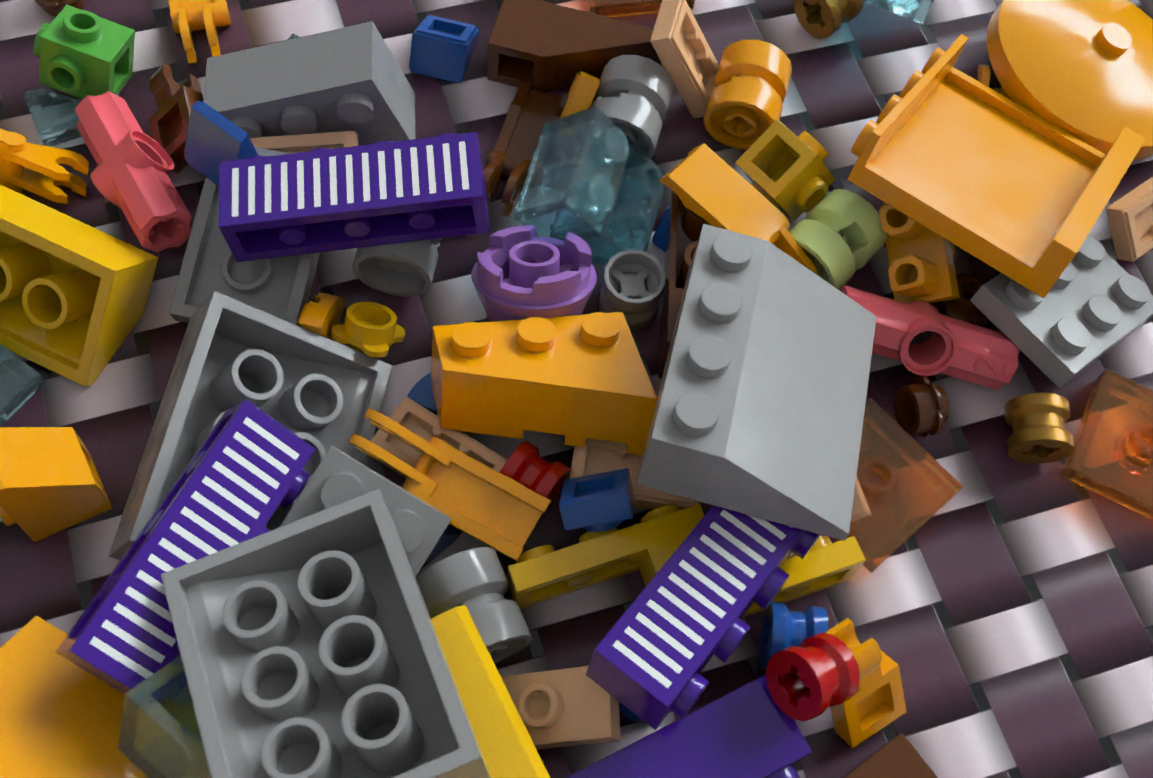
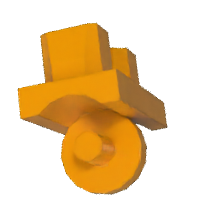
(918, 260)

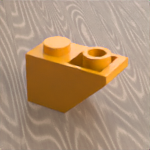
(47, 480)

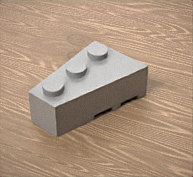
(315, 86)

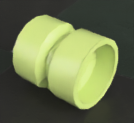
(840, 235)

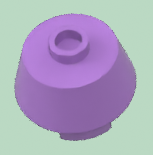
(533, 275)

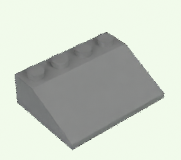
(281, 368)
(762, 389)
(319, 655)

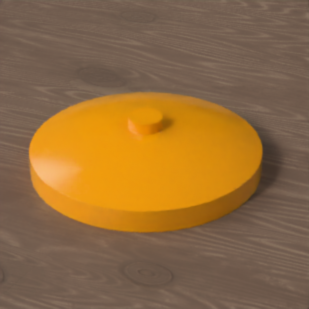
(1078, 65)

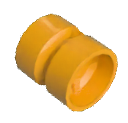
(747, 92)

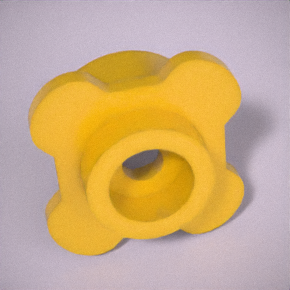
(369, 329)

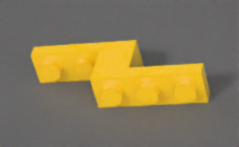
(647, 546)

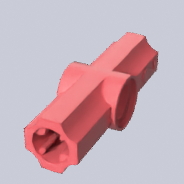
(133, 172)
(953, 349)

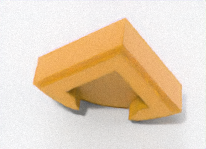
(581, 93)
(322, 314)

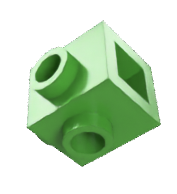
(84, 53)

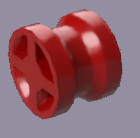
(536, 473)
(812, 676)

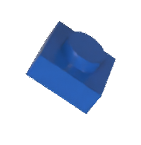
(597, 500)

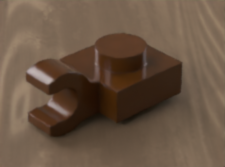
(174, 105)

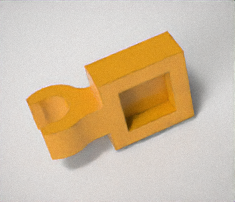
(879, 690)

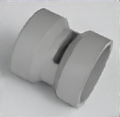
(628, 277)

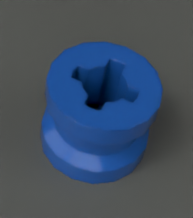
(788, 628)

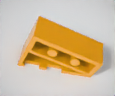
(544, 376)

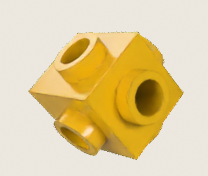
(787, 169)

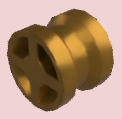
(824, 17)
(1038, 428)

